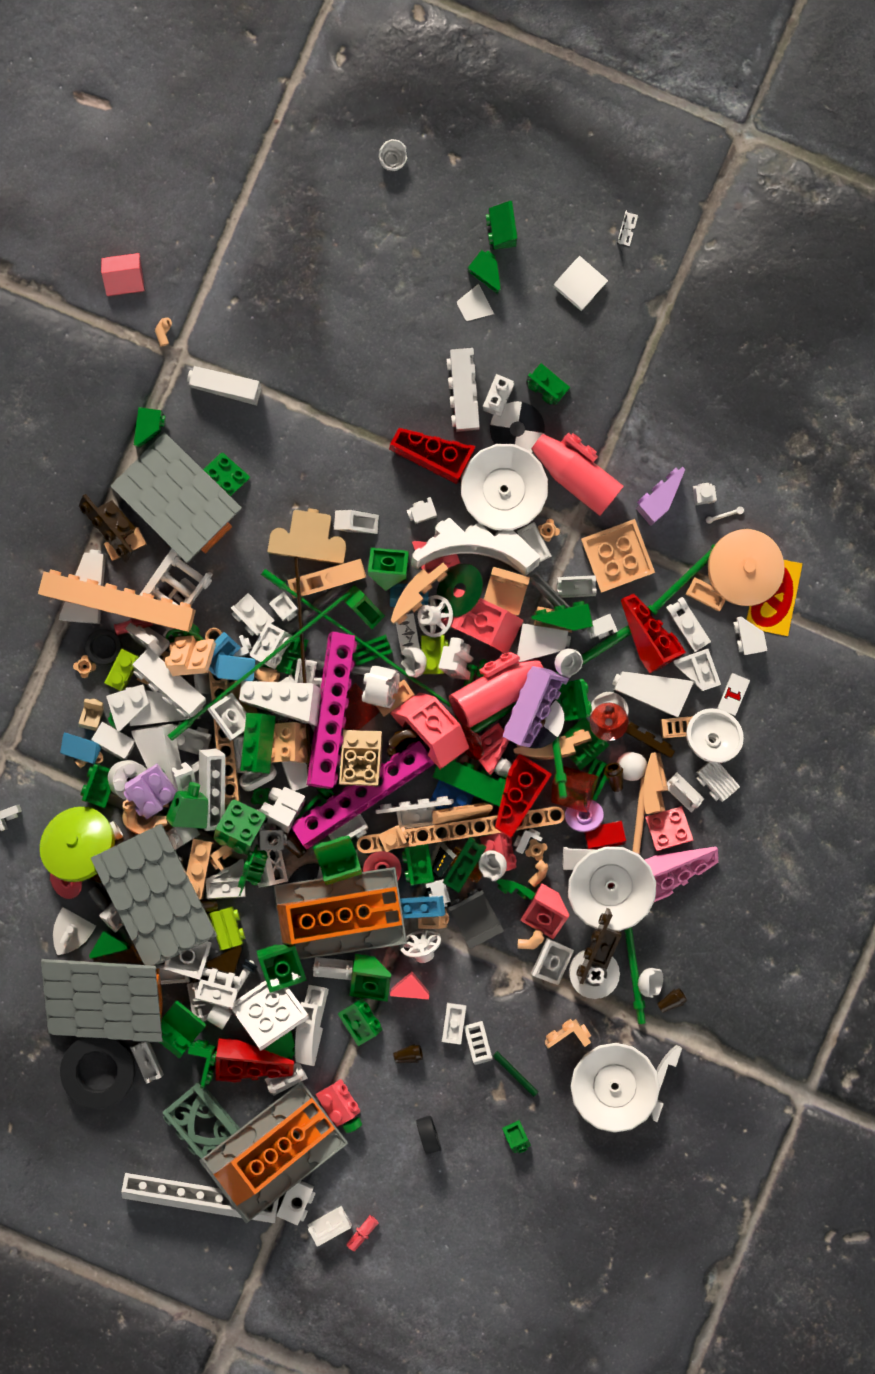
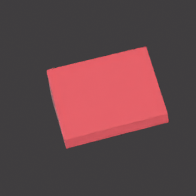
(122, 274)
(410, 987)

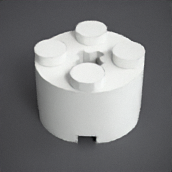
(381, 686)
(120, 772)

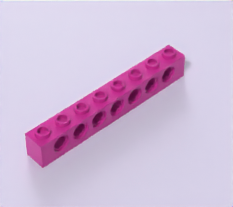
(348, 645)
(360, 804)

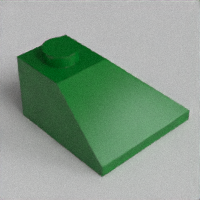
(281, 966)
(369, 979)

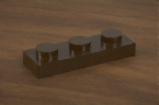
(649, 739)

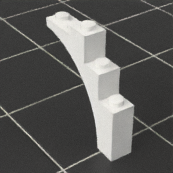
(476, 539)

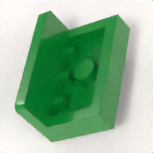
(97, 789)
(419, 864)

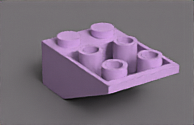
(658, 503)

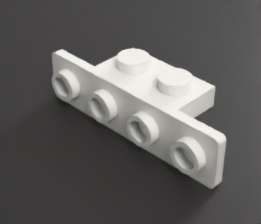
(416, 814)

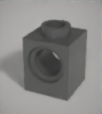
(263, 840)

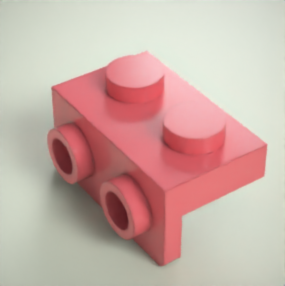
(503, 844)
(338, 1103)

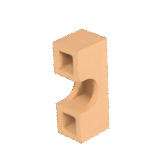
(198, 864)

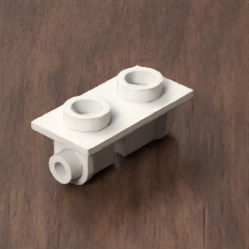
(684, 792)
(333, 968)
(277, 1085)

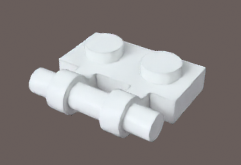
(215, 993)

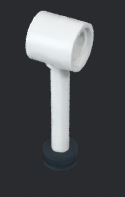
(220, 1015)

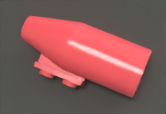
(575, 470)
(493, 691)

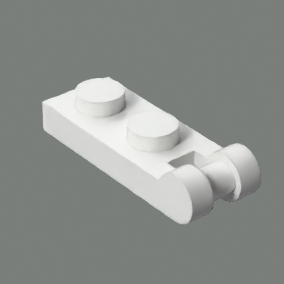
(688, 625)

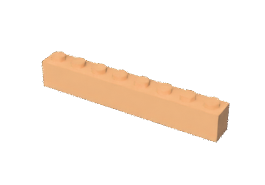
(116, 601)

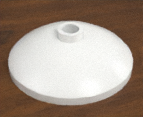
(719, 727)

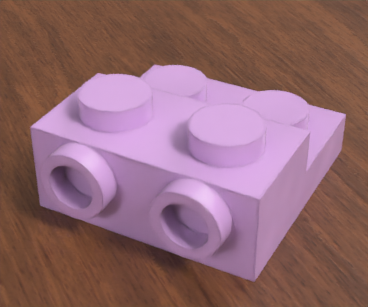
(150, 791)

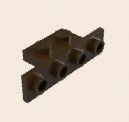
(110, 523)
(602, 946)

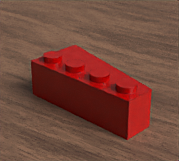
(433, 453)

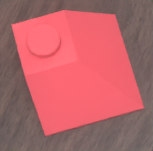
(546, 912)

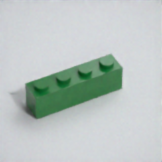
(471, 781)

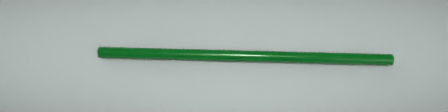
(587, 656)

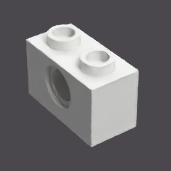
(296, 1213)

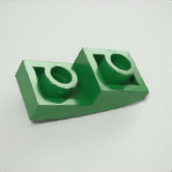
(509, 886)

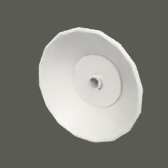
(508, 467)
(628, 899)
(621, 1107)

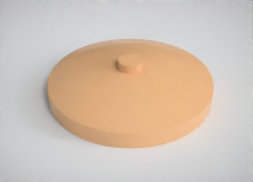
(746, 567)

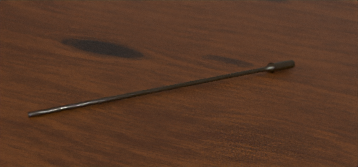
(302, 653)

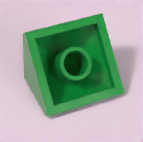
(388, 566)

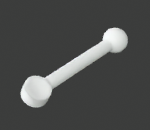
(739, 510)

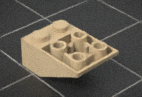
(361, 758)

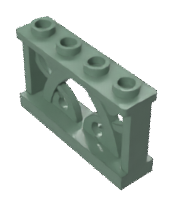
(204, 1098)

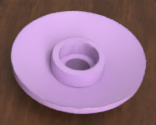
(594, 818)

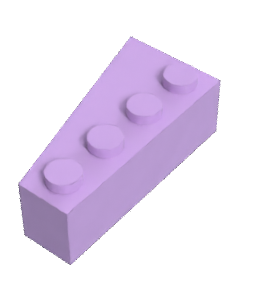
(533, 705)

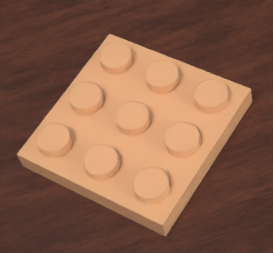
(617, 555)

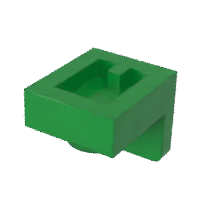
(516, 1137)

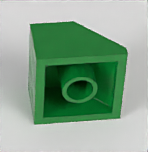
(502, 226)

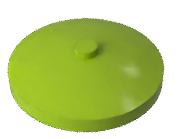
(72, 841)

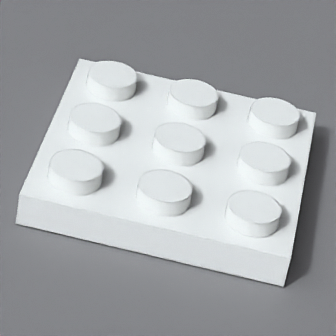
(268, 1014)

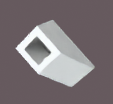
(751, 638)
(181, 835)

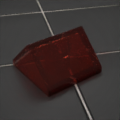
(579, 788)

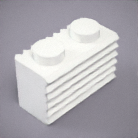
(717, 780)

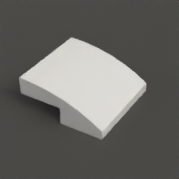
(580, 283)

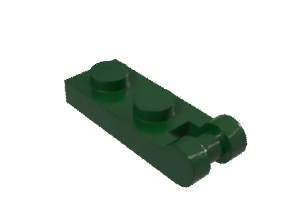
(464, 865)

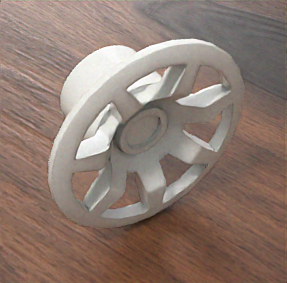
(432, 615)
(422, 948)

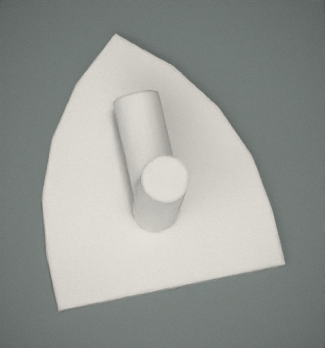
(70, 931)

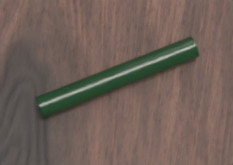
(514, 1073)

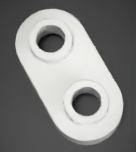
(255, 780)

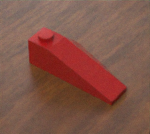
(652, 641)
(521, 790)
(242, 1060)

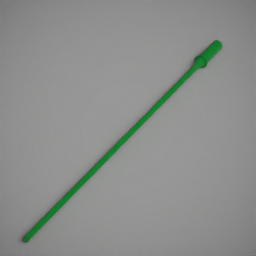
(281, 585)
(187, 723)

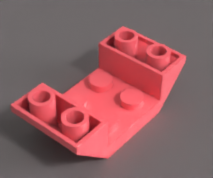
(487, 624)
(434, 727)

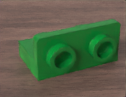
(360, 1021)

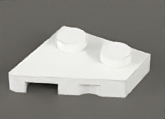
(127, 704)

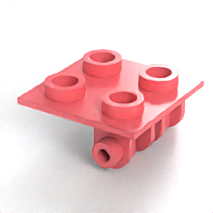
(669, 828)

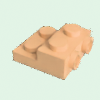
(190, 656)

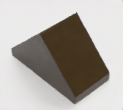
(227, 961)

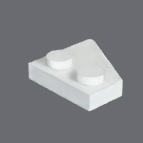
(699, 669)
(226, 882)

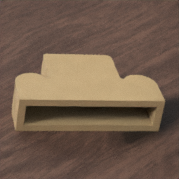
(308, 539)

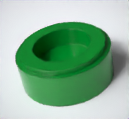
(352, 1125)

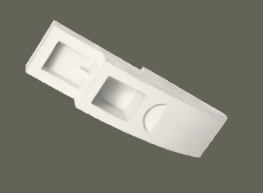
(309, 1032)

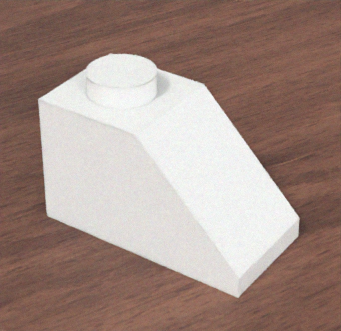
(356, 522)

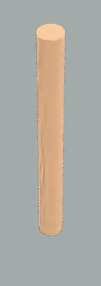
(639, 819)

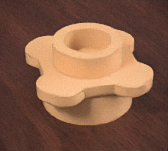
(553, 530)
(84, 671)
(541, 848)

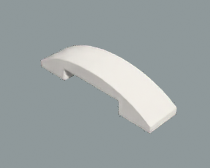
(670, 1058)

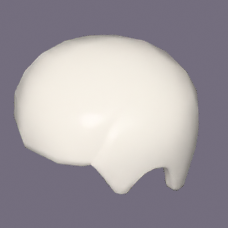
(392, 155)
(414, 662)
(568, 662)
(633, 766)
(492, 865)
(650, 982)

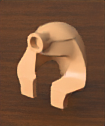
(140, 824)

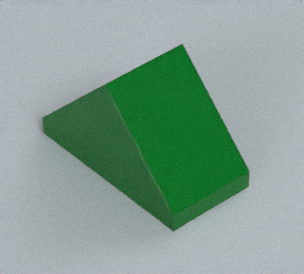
(108, 944)

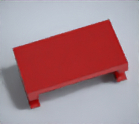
(606, 836)

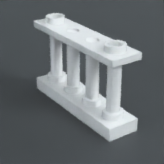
(163, 575)

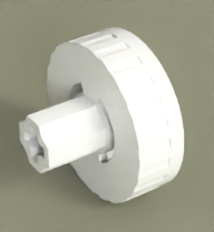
(596, 987)

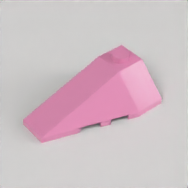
(676, 868)

